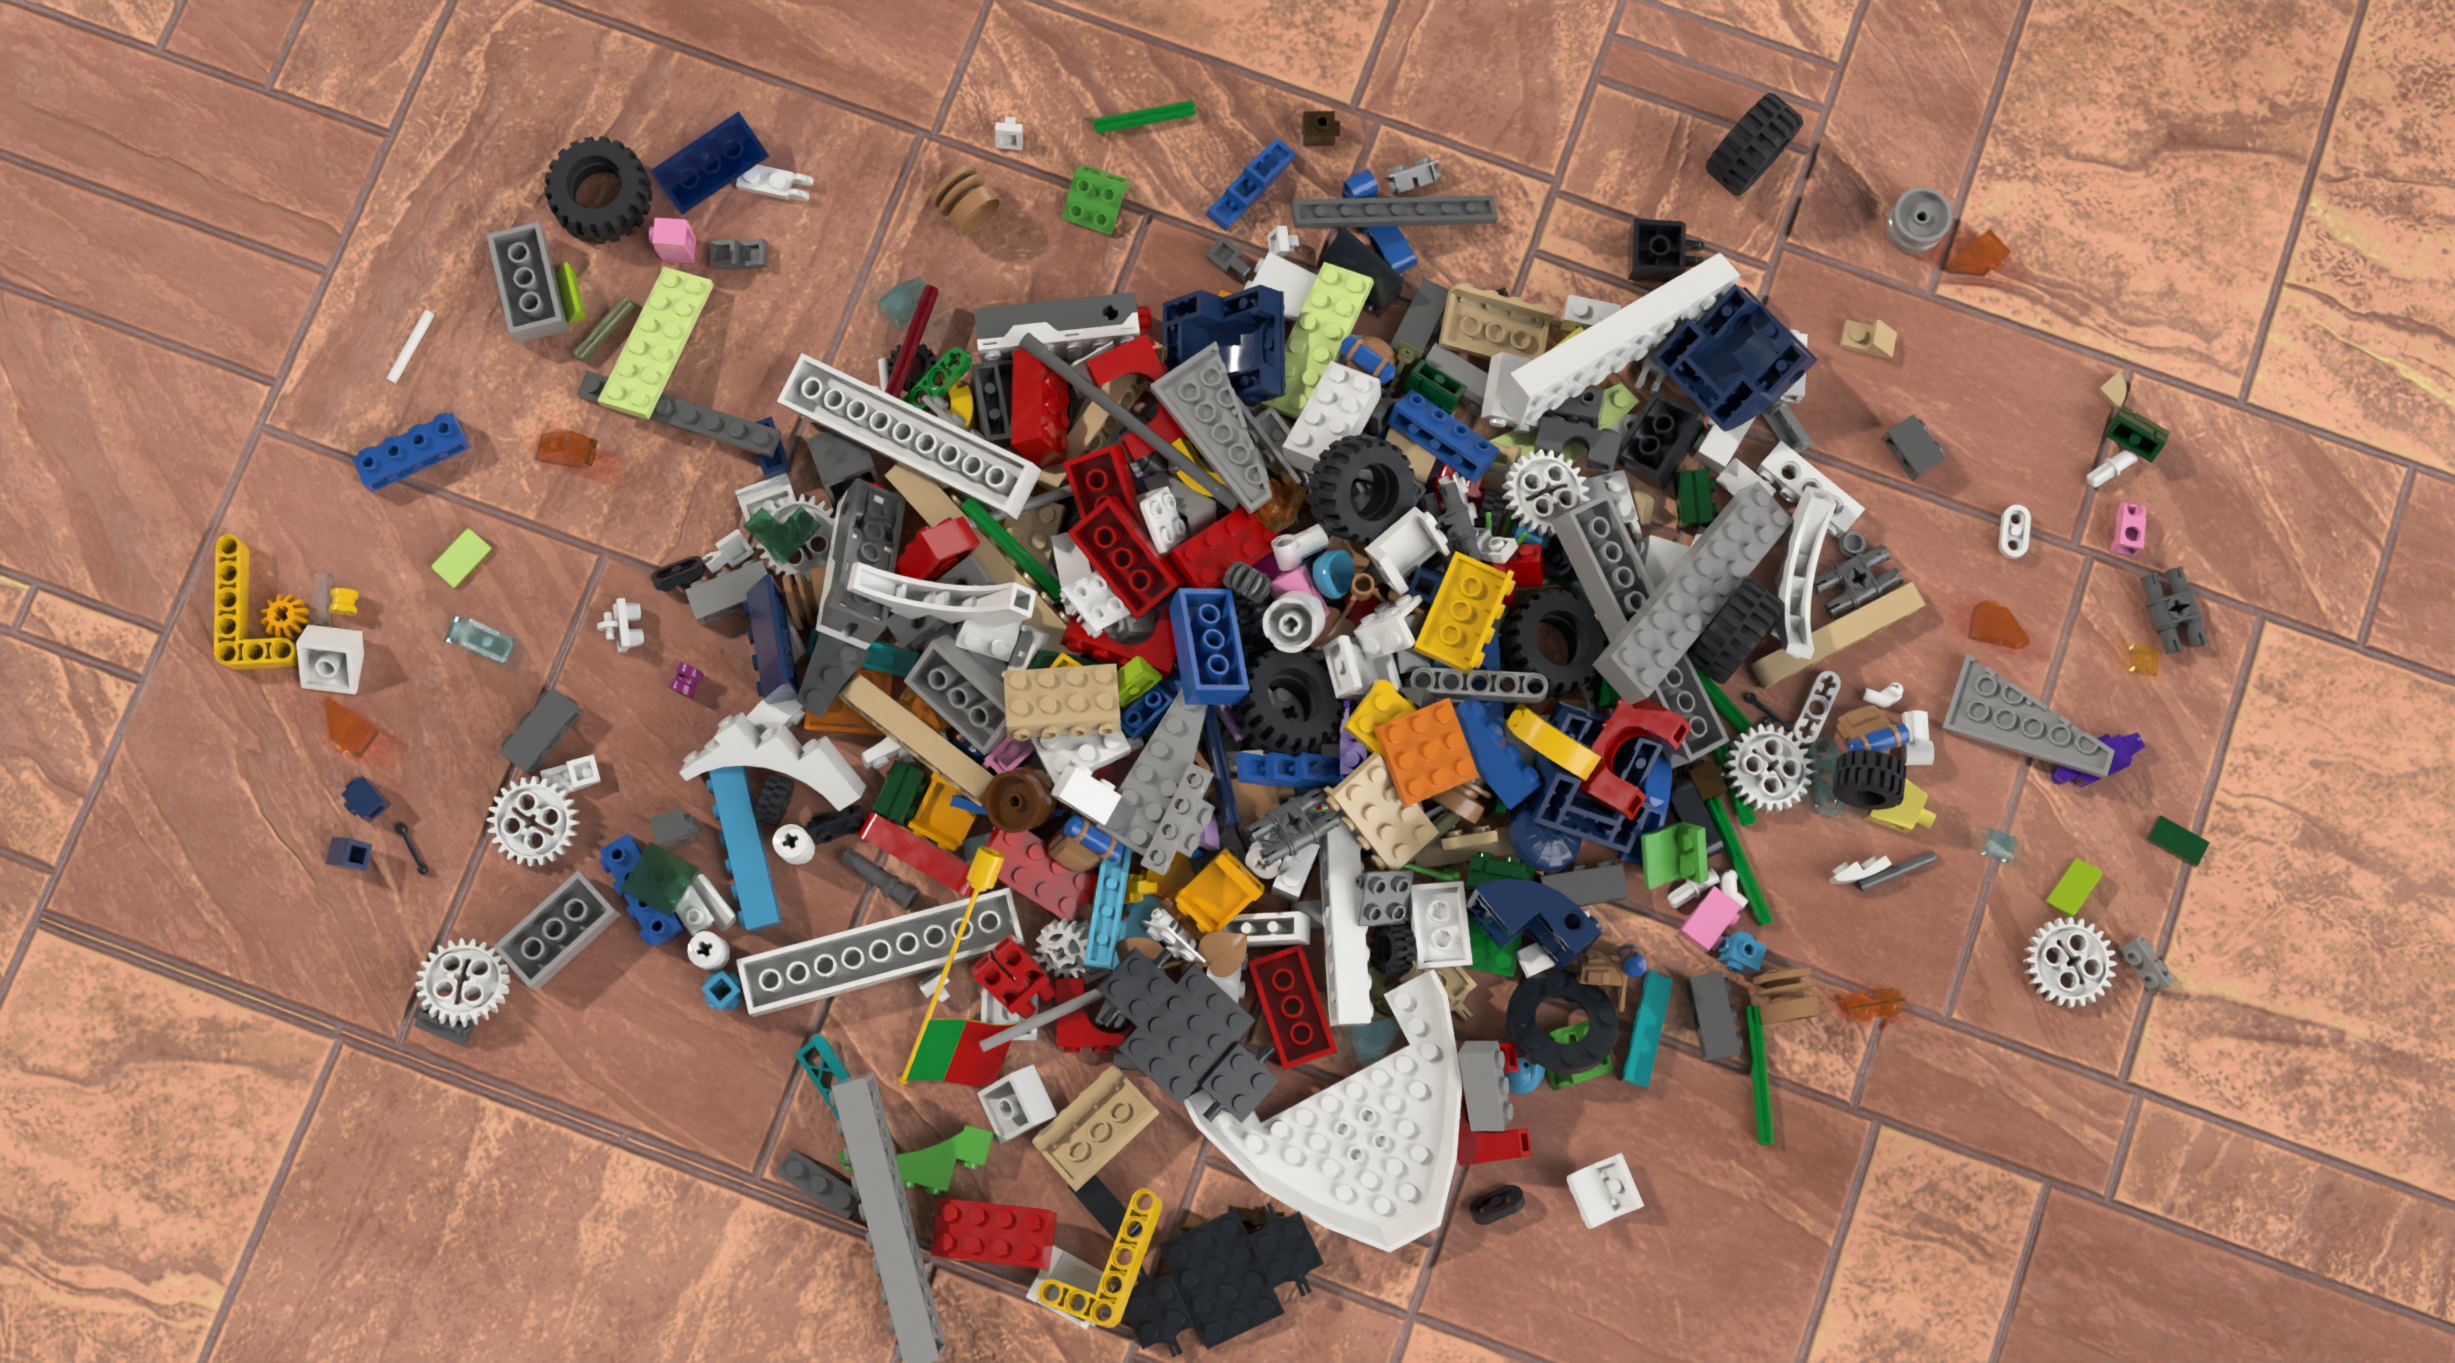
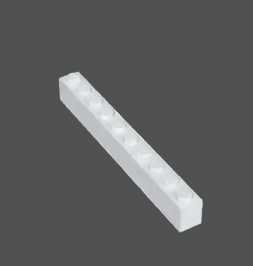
(1343, 939)

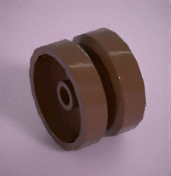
(1020, 799)

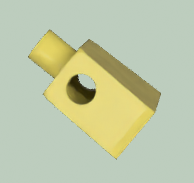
(1907, 813)

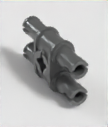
(1453, 524)
(1857, 568)
(2166, 621)
(1294, 814)

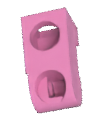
(2129, 529)

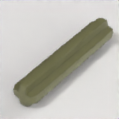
(603, 329)

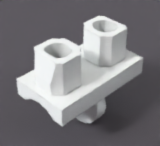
(622, 613)

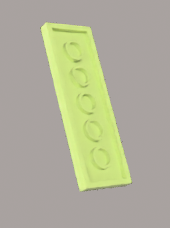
(1318, 334)
(655, 343)

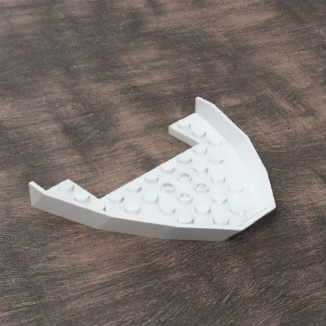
(1372, 1148)

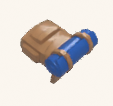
(1370, 357)
(1871, 730)
(1082, 845)
(1613, 969)

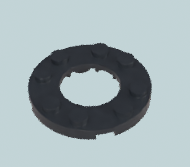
(1559, 1057)

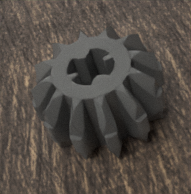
(1247, 582)

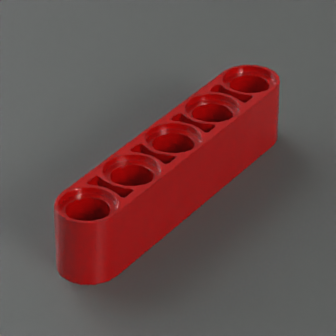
(917, 853)

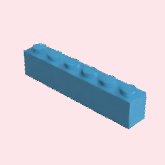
(745, 848)

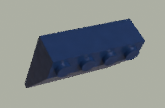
(772, 642)

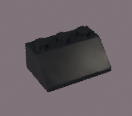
(1352, 254)
(1660, 440)

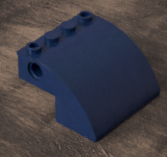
(1246, 331)
(1734, 359)
(1566, 809)
(1515, 906)

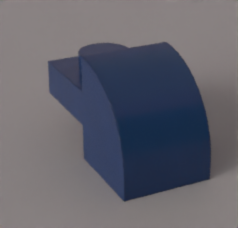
(778, 463)

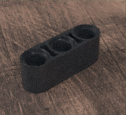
(1689, 808)
(1103, 1206)

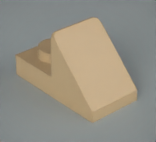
(1869, 339)

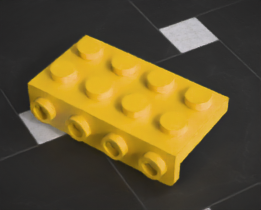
(1464, 613)
(1376, 708)

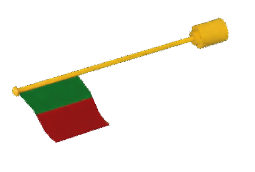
(950, 1046)

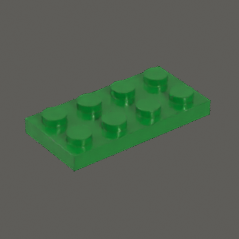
(1486, 955)

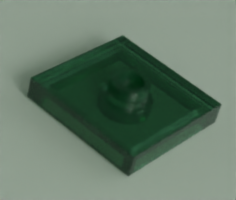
(660, 879)

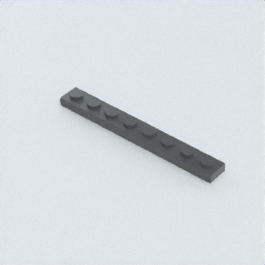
(1393, 211)
(698, 420)

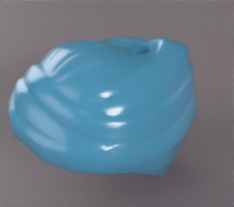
(1333, 573)
(1527, 1077)

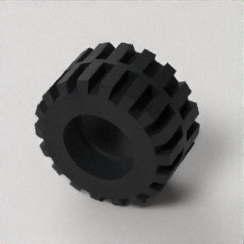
(1869, 780)

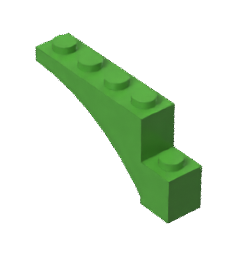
(936, 1164)

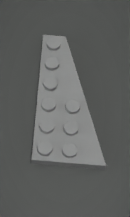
(1210, 415)
(2012, 719)
(1156, 776)

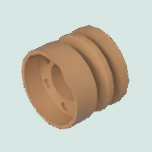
(966, 200)
(805, 597)
(1462, 798)
(1786, 996)

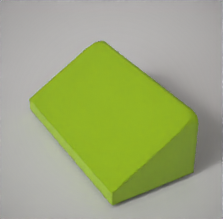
(570, 294)
(461, 557)
(1135, 680)
(2074, 887)

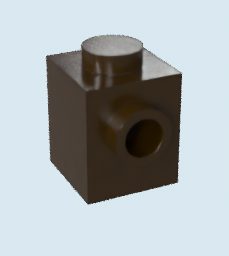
(1319, 128)
(1707, 779)

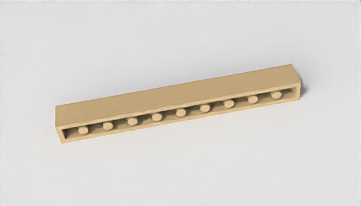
(937, 504)

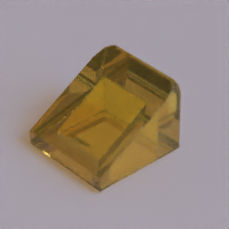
(2143, 660)

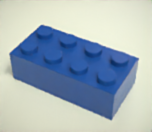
(1208, 646)

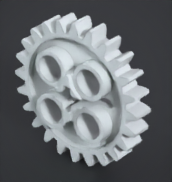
(1535, 470)
(826, 530)
(1752, 783)
(521, 843)
(2049, 974)
(437, 979)

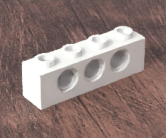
(1805, 474)

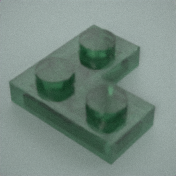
(783, 539)

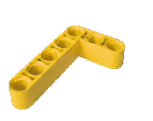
(239, 614)
(1114, 1268)

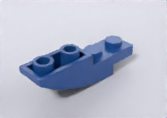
(1151, 707)
(1657, 791)

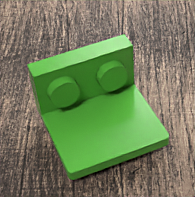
(1095, 198)
(1674, 854)
(1568, 1035)

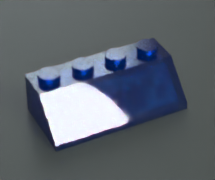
(709, 163)

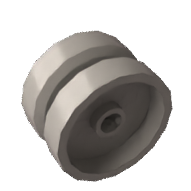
(1918, 220)

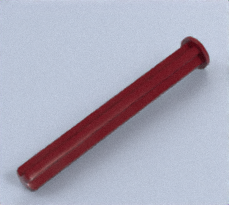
(912, 341)

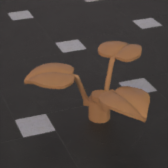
(1361, 589)
(1220, 949)

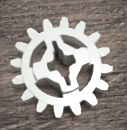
(1063, 949)

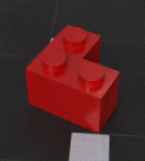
(1527, 567)

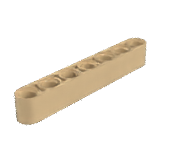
(1096, 425)
(1842, 634)
(916, 738)

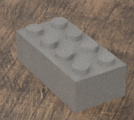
(527, 282)
(961, 692)
(557, 930)

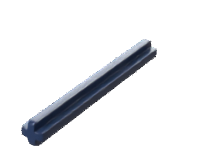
(1220, 768)

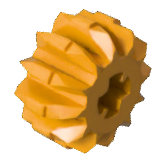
(293, 609)

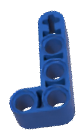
(1386, 240)

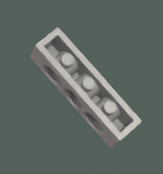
(907, 631)

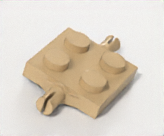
(1455, 982)

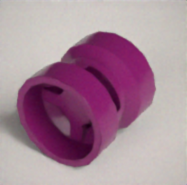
(682, 685)

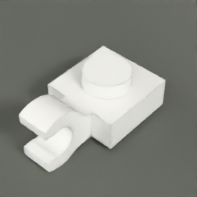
(731, 550)

